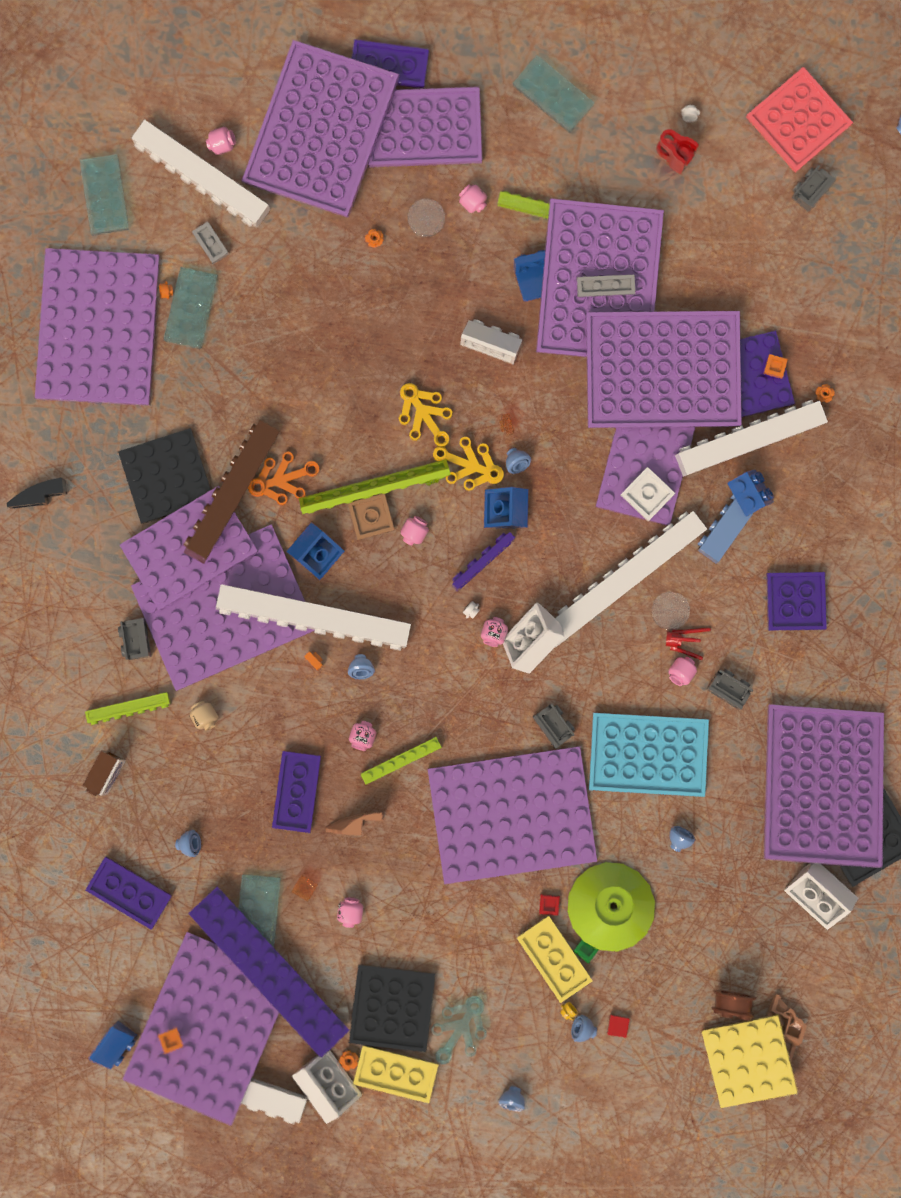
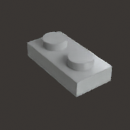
(210, 243)

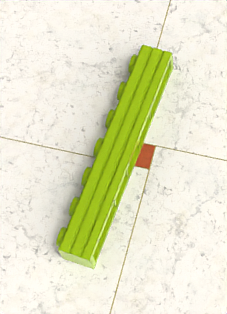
(522, 204)
(128, 708)
(401, 760)

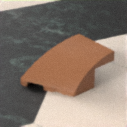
(353, 824)
(792, 1026)

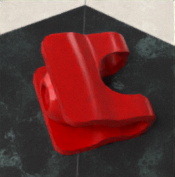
(679, 151)

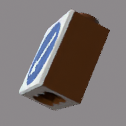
(103, 773)

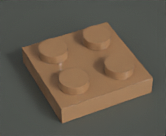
(371, 516)

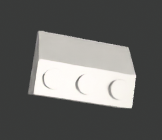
(491, 341)
(532, 639)
(821, 894)
(327, 1086)

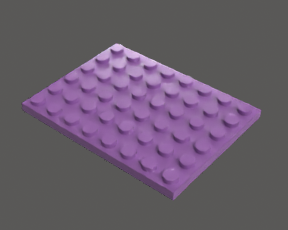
(320, 128)
(590, 242)
(97, 327)
(663, 369)
(200, 640)
(824, 786)
(512, 815)
(222, 1031)

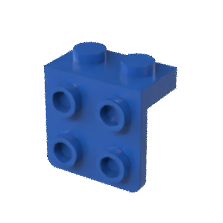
(530, 274)
(751, 492)

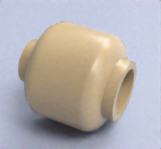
(203, 715)

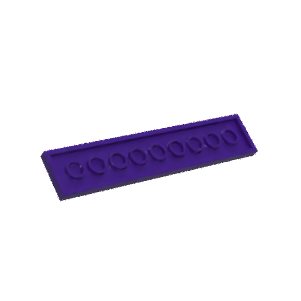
(269, 972)

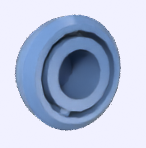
(517, 461)
(361, 667)
(680, 838)
(189, 843)
(583, 1029)
(512, 1099)

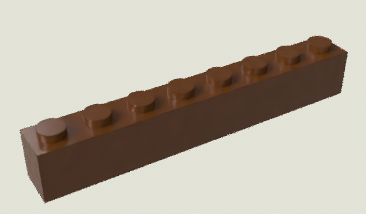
(231, 492)

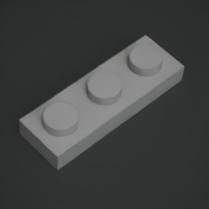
(605, 285)

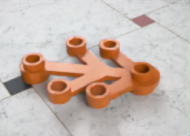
(281, 479)

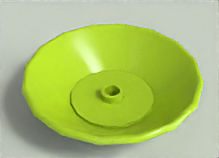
(591, 911)

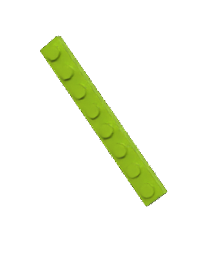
(374, 486)

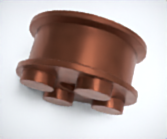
(733, 1004)

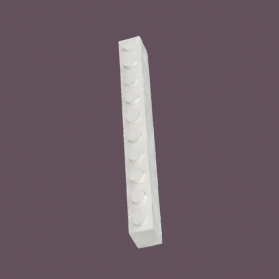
(629, 573)
(312, 616)

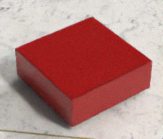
(549, 904)
(618, 1026)

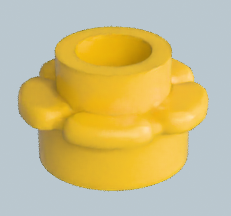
(568, 1011)

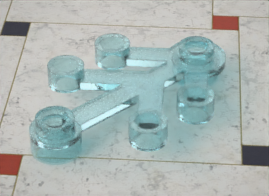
(461, 1026)

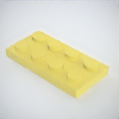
(554, 959)
(395, 1074)

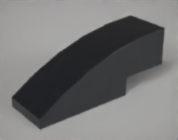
(38, 494)

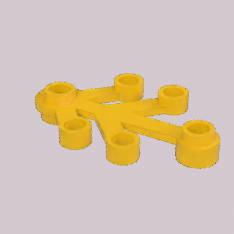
(423, 412)
(471, 465)

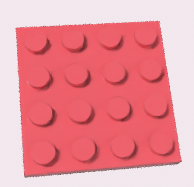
(799, 119)

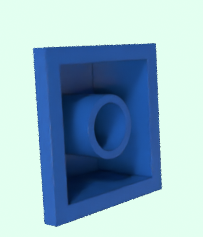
(506, 508)
(315, 551)
(113, 1045)

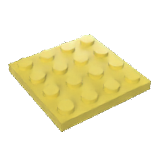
(749, 1061)

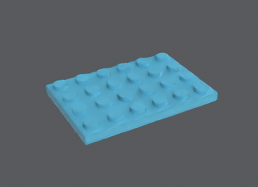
(648, 754)

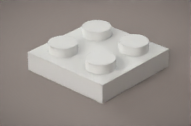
(647, 494)

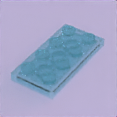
(553, 94)
(104, 195)
(190, 308)
(260, 903)

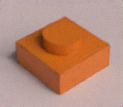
(775, 366)
(315, 660)
(170, 1040)

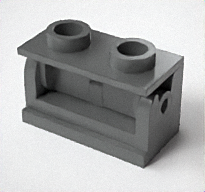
(812, 188)
(135, 639)
(730, 689)
(554, 725)

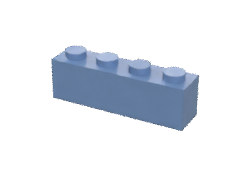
(723, 531)

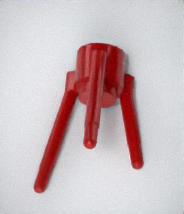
(674, 639)

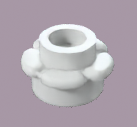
(690, 113)
(471, 610)

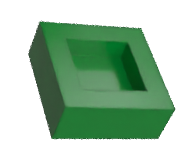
(585, 951)

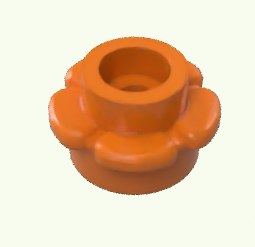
(369, 238)
(165, 290)
(824, 398)
(348, 1065)

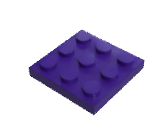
(796, 601)

